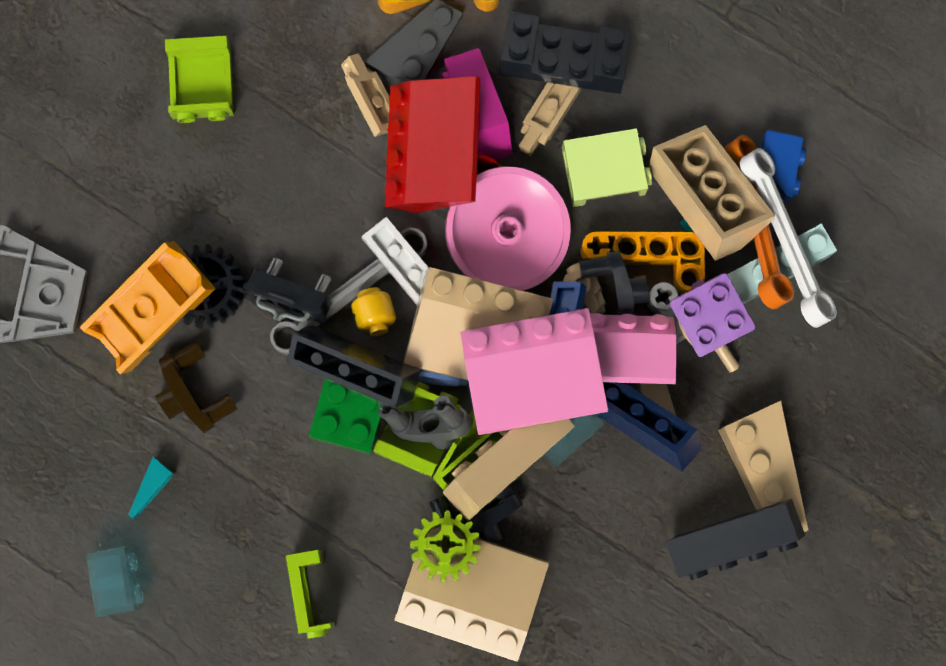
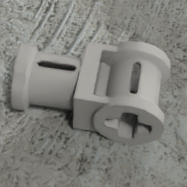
(664, 308)

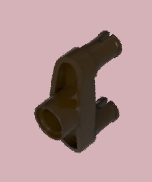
(179, 397)

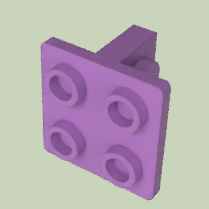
(712, 314)

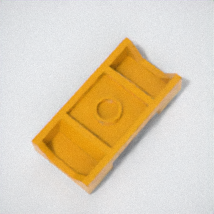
(148, 305)

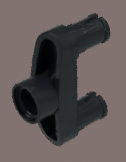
(628, 289)
(487, 522)

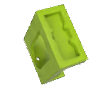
(296, 568)

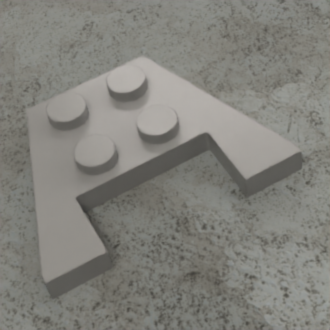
(48, 291)

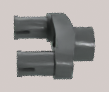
(436, 425)

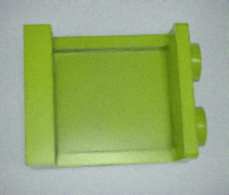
(200, 78)

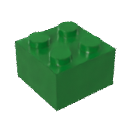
(346, 418)

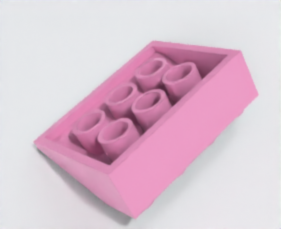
(533, 371)

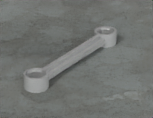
(348, 291)

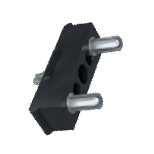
(289, 296)

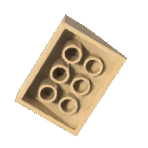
(458, 304)
(481, 609)

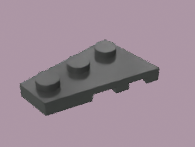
(417, 45)

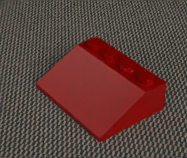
(432, 144)

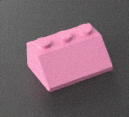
(635, 348)

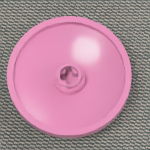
(512, 231)

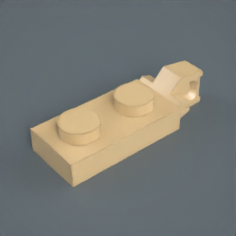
(368, 93)
(546, 115)

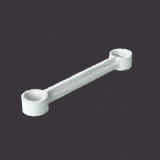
(817, 305)

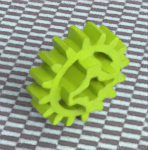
(432, 546)

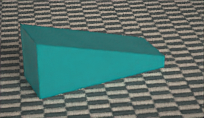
(154, 481)

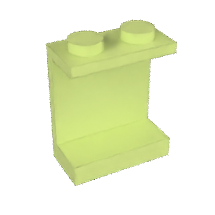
(605, 166)

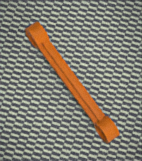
(776, 287)

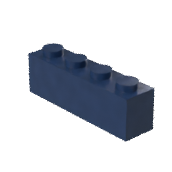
(650, 425)

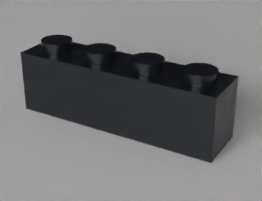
(353, 366)
(736, 538)

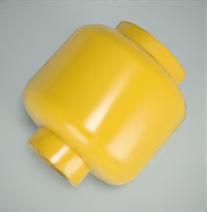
(373, 311)

